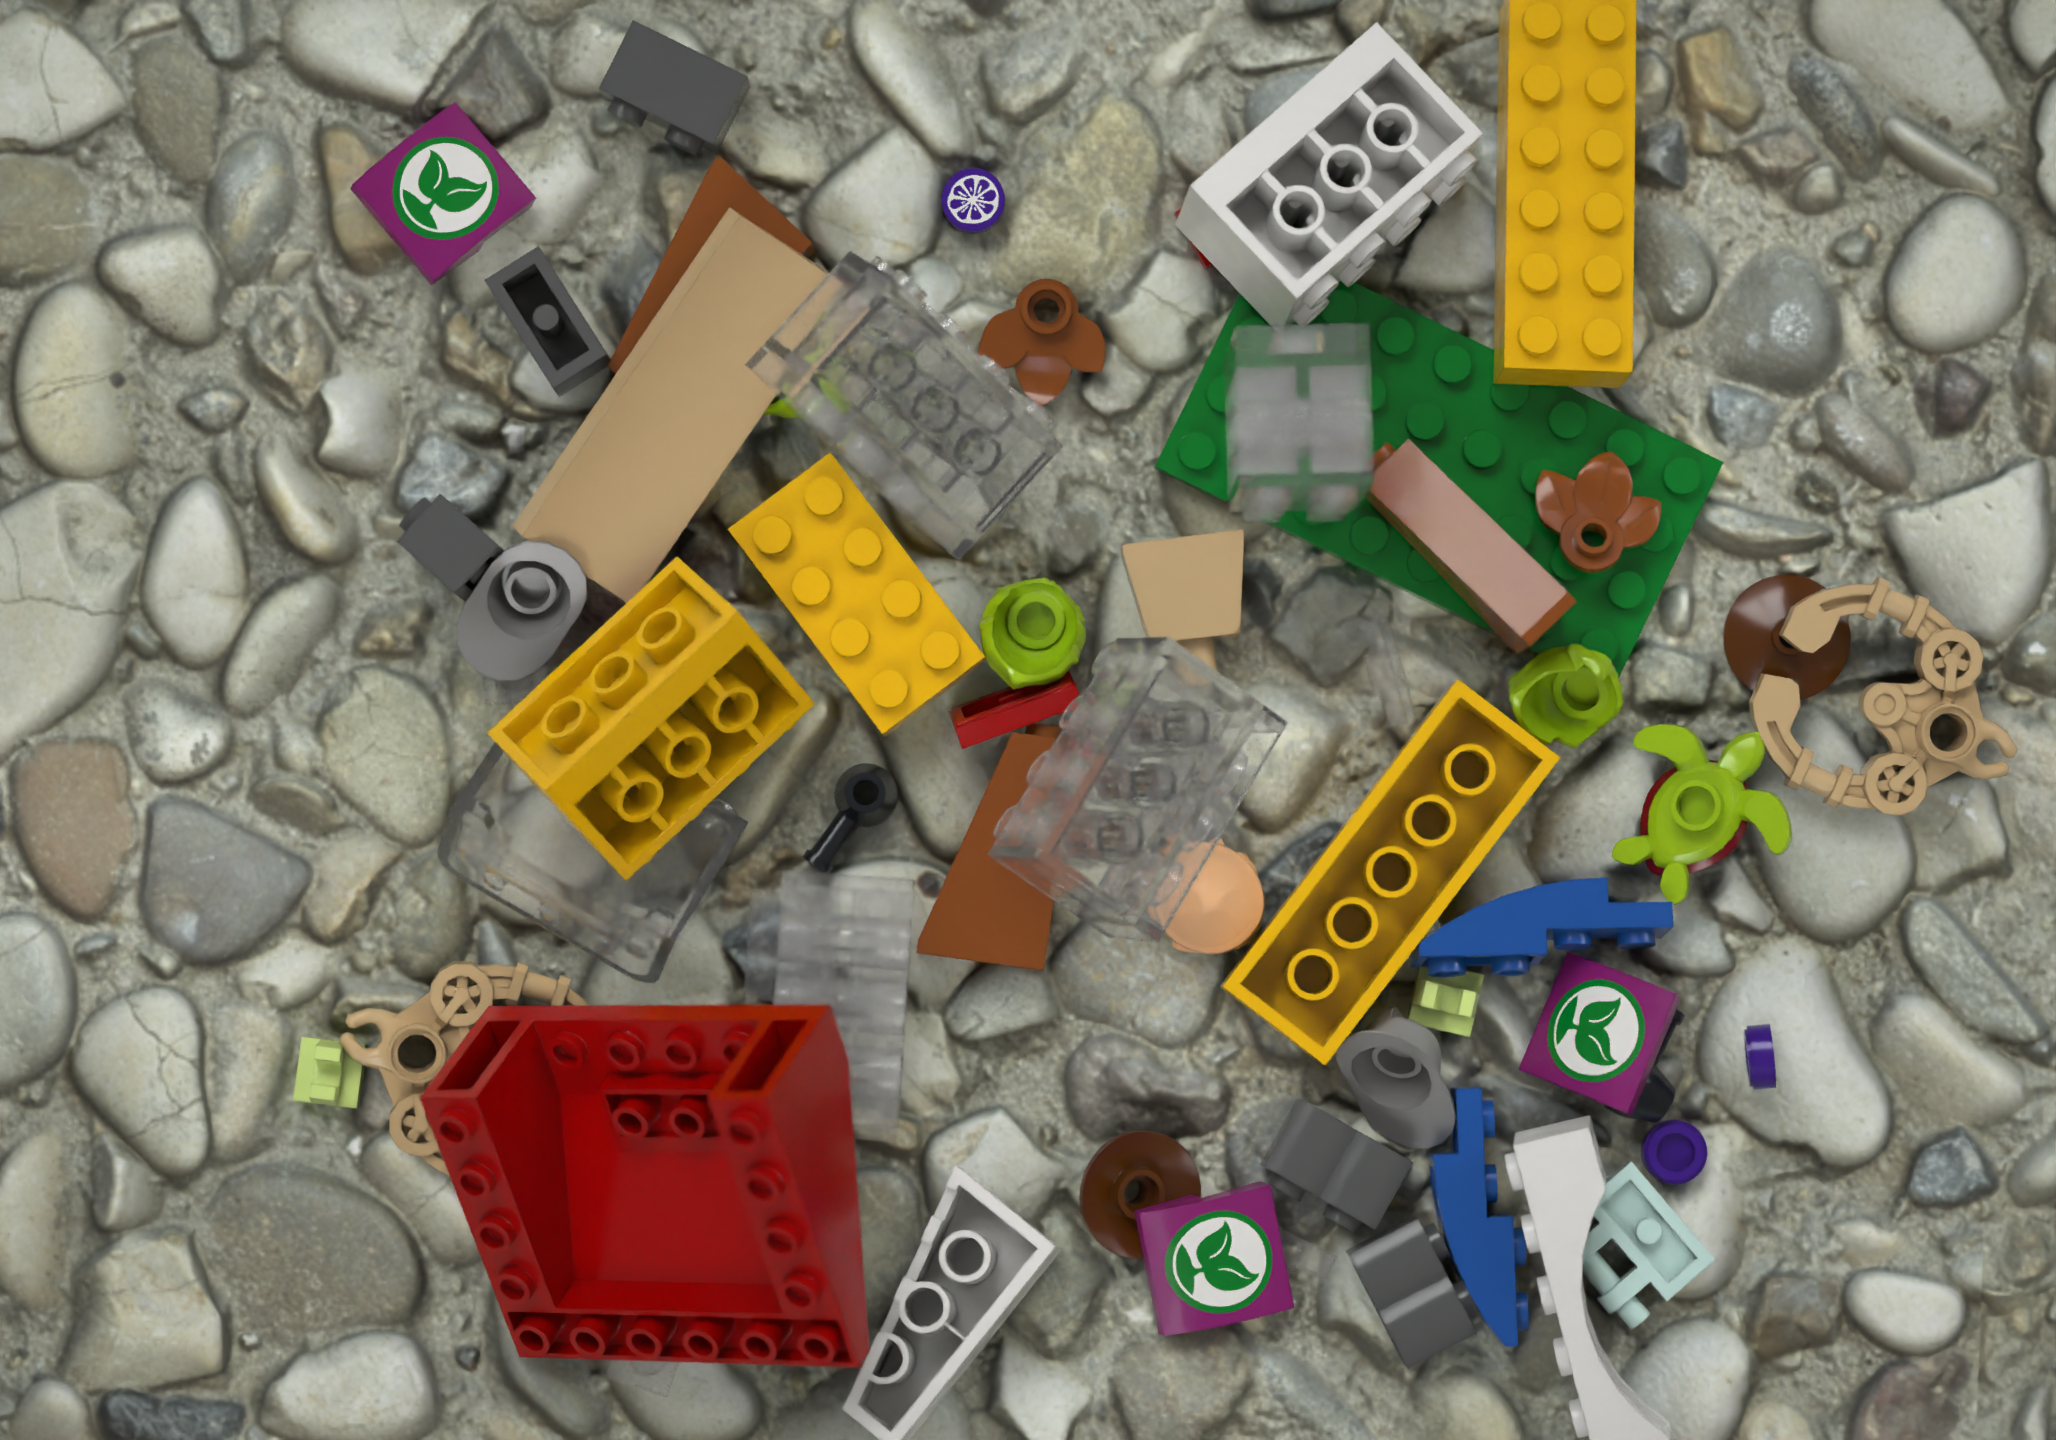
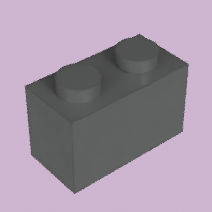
(674, 89)
(548, 321)
(448, 544)

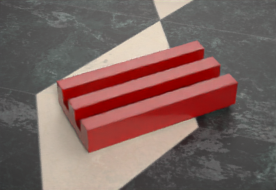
(1010, 710)

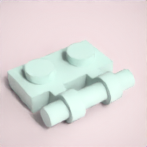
(1649, 1236)

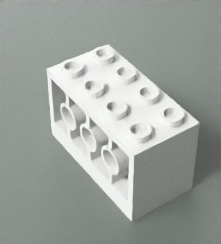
(1330, 180)

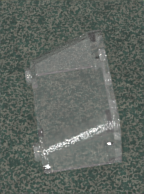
(529, 858)

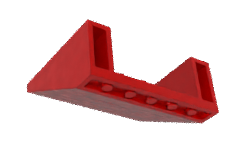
(661, 1180)

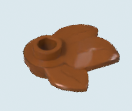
(1040, 350)
(1599, 503)

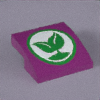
(443, 193)
(1600, 1033)
(1214, 1259)

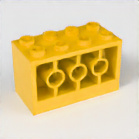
(652, 717)

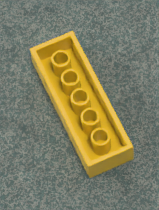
(1565, 193)
(1389, 872)

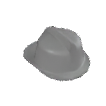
(521, 610)
(1398, 1080)

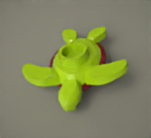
(1700, 807)

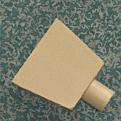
(1188, 588)

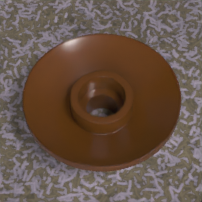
(1754, 643)
(1159, 1167)

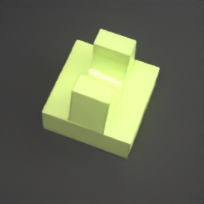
(1445, 1001)
(328, 1074)

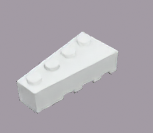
(956, 1295)

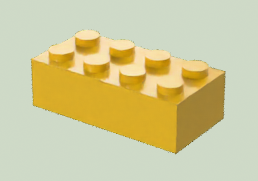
(857, 594)

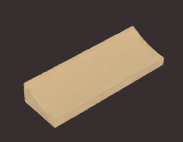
(672, 411)

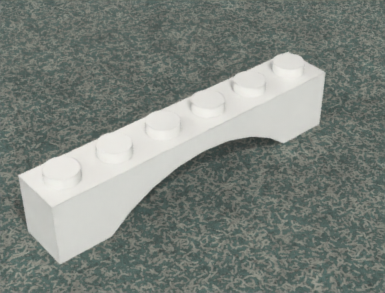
(1563, 1187)

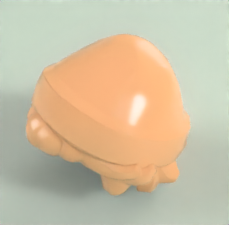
(1221, 906)

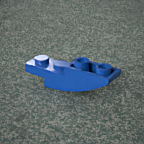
(1515, 928)
(1480, 1244)

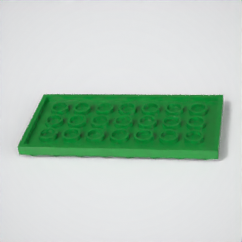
(1493, 446)

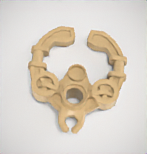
(1902, 713)
(444, 1016)

